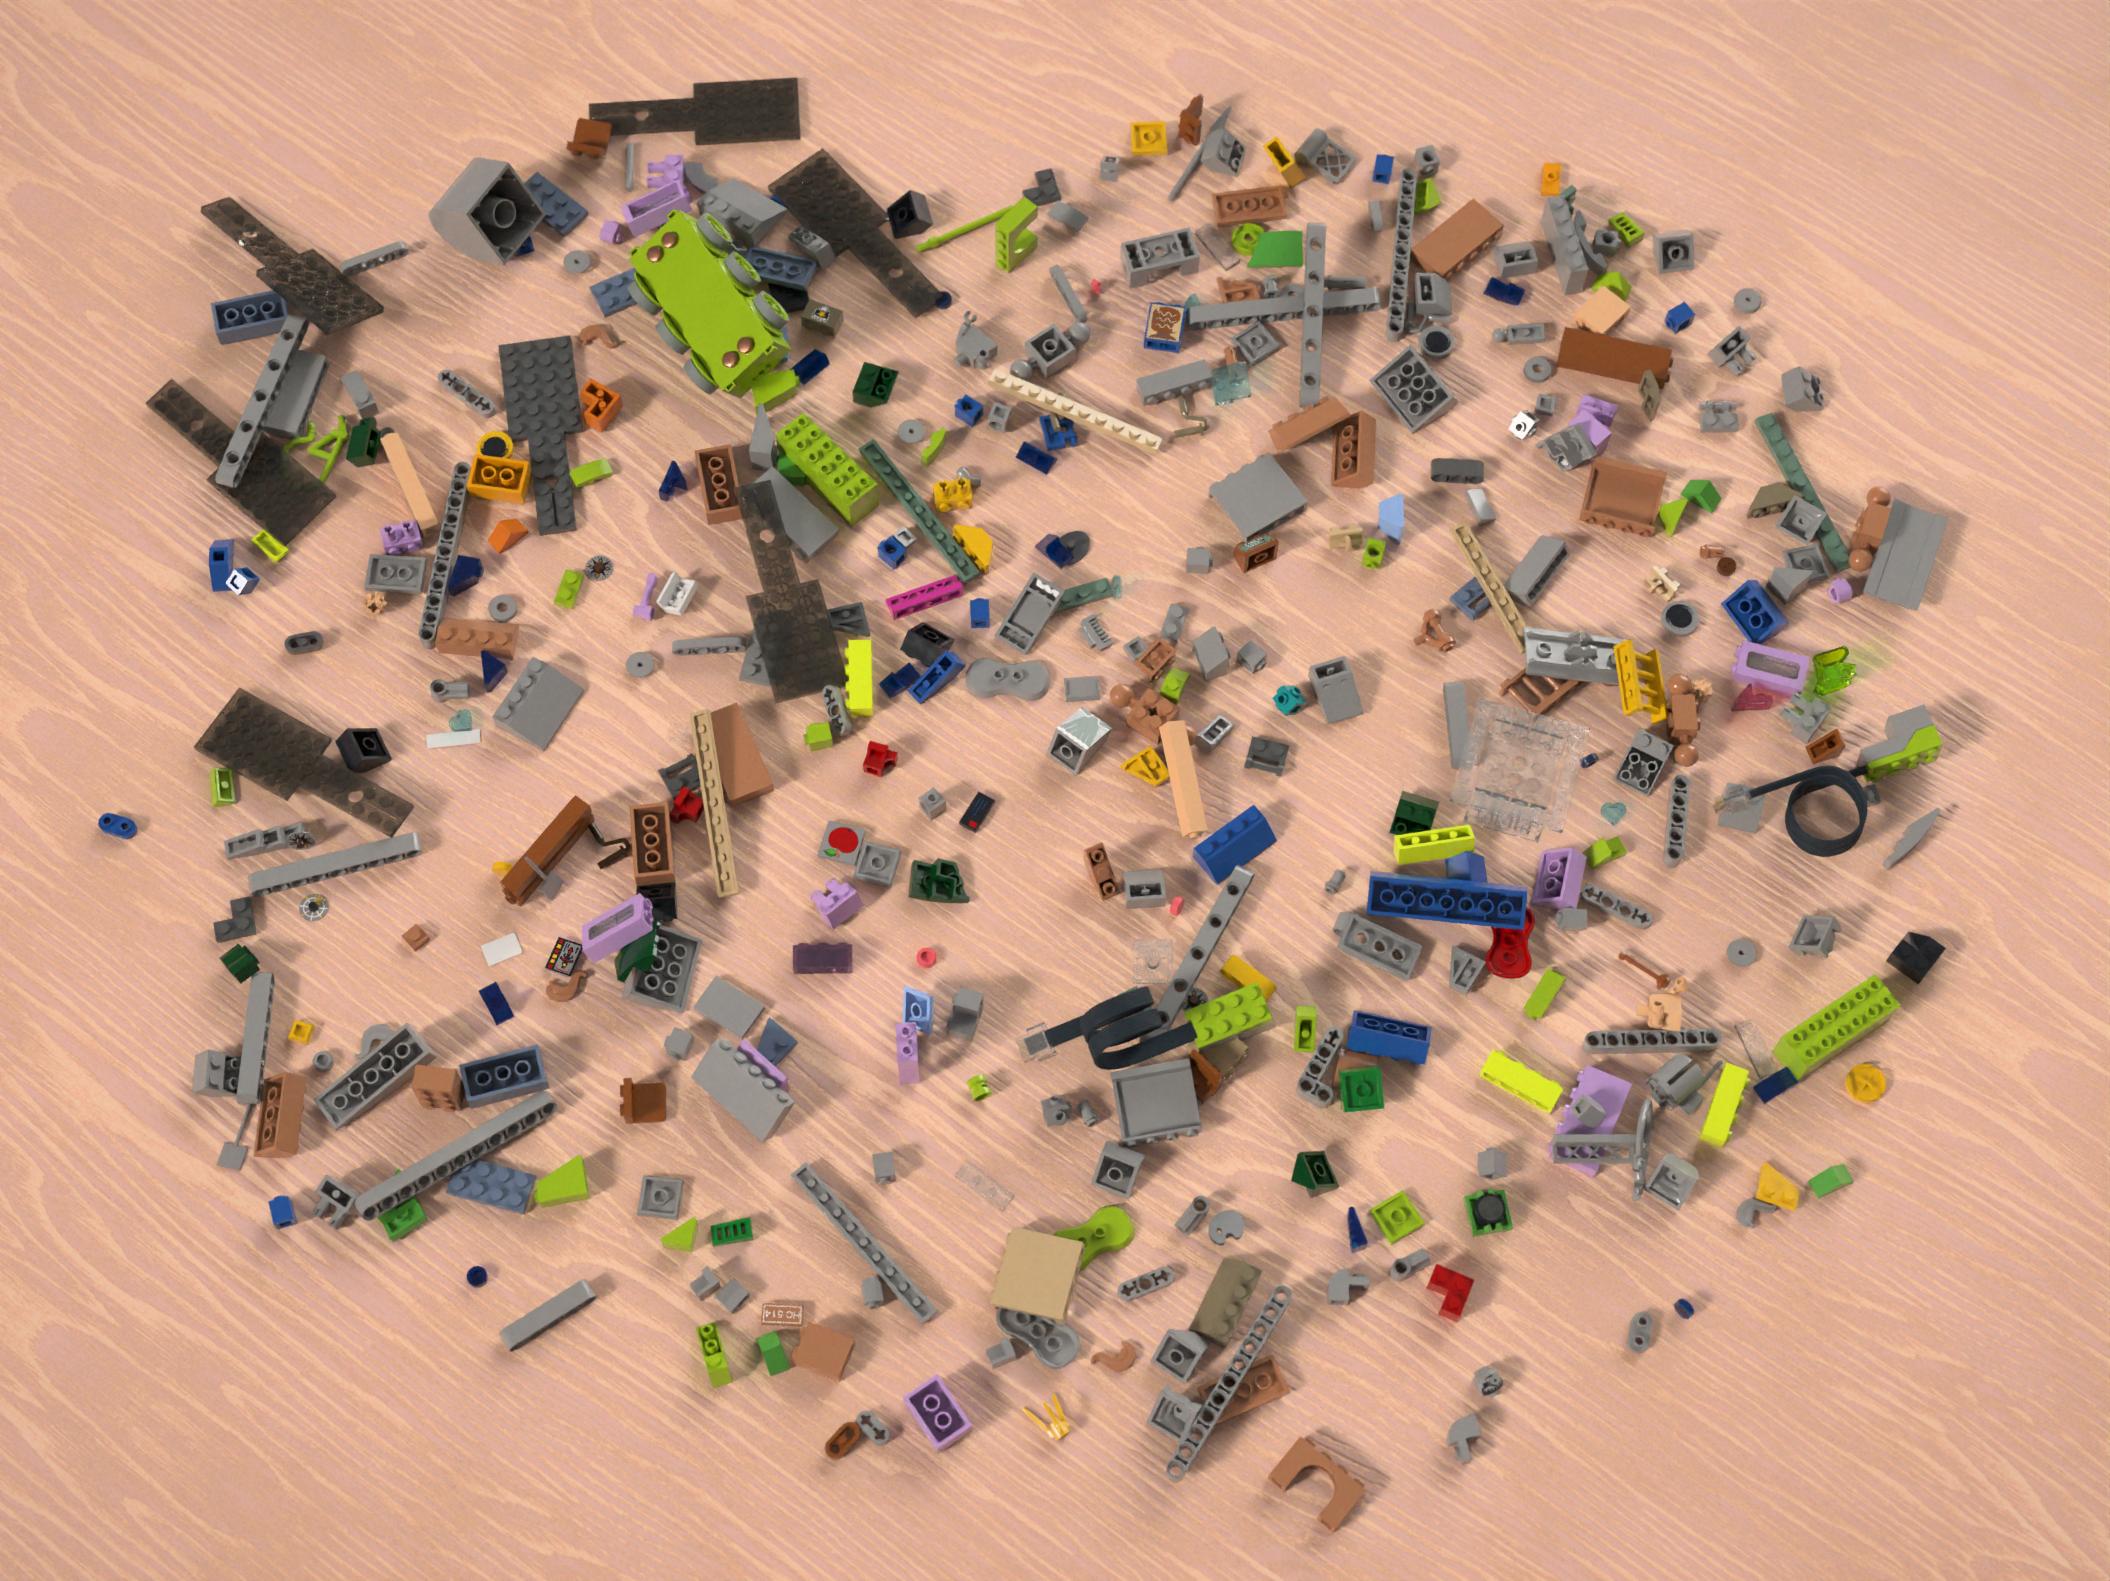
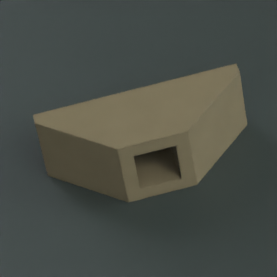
(1771, 500)

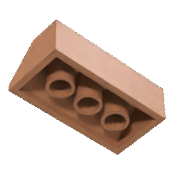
(1308, 423)
(1354, 451)
(473, 636)
(280, 1116)

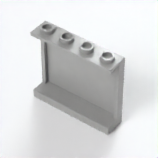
(1258, 497)
(1156, 1102)

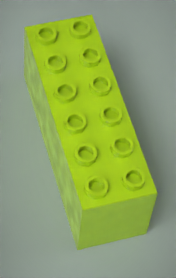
(828, 469)
(1836, 1027)

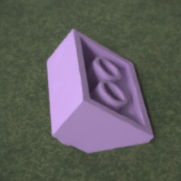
(1559, 878)
(765, 1066)

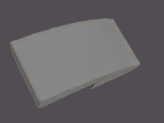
(1068, 216)

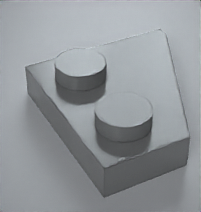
(1464, 970)

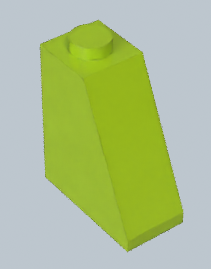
(775, 389)
(1544, 993)
(563, 1185)

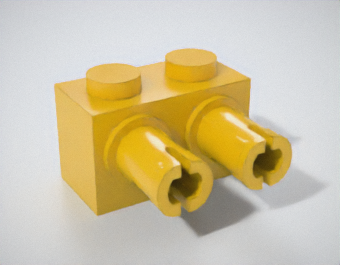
(952, 495)

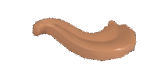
(597, 331)
(564, 994)
(1118, 1364)

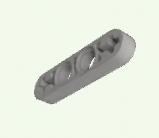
(374, 258)
(1068, 294)
(466, 393)
(708, 646)
(1618, 903)

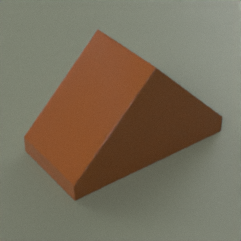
(1826, 747)

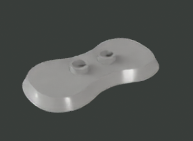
(992, 678)
(1052, 1343)

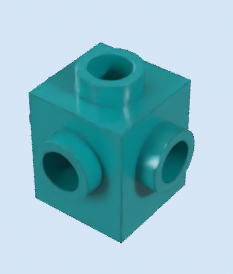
(1289, 699)

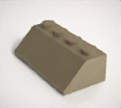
(1225, 1301)

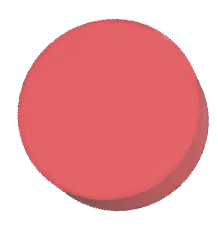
(1177, 905)
(926, 957)

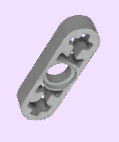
(832, 698)
(1142, 1292)

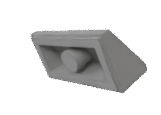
(1479, 506)

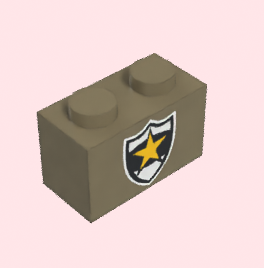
(822, 318)

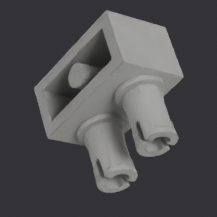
(1732, 344)
(1808, 723)
(339, 1194)

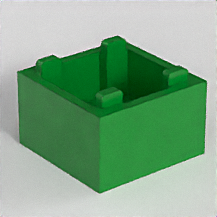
(1360, 1089)

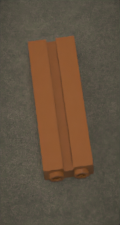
(1613, 357)
(547, 851)

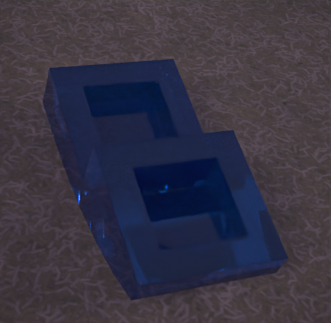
(1502, 292)
(900, 681)
(1775, 1085)

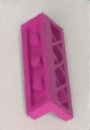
(925, 600)

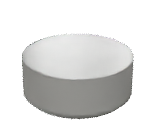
(323, 1061)

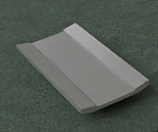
(1905, 555)
(1571, 655)

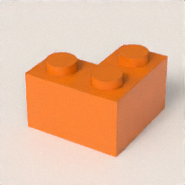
(603, 404)

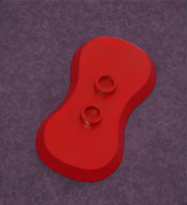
(1509, 950)

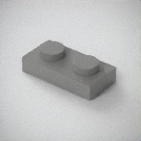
(1174, 623)

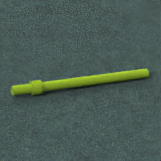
(934, 242)

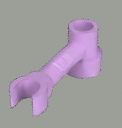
(644, 610)

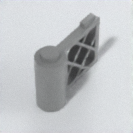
(1312, 150)

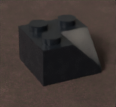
(1915, 955)

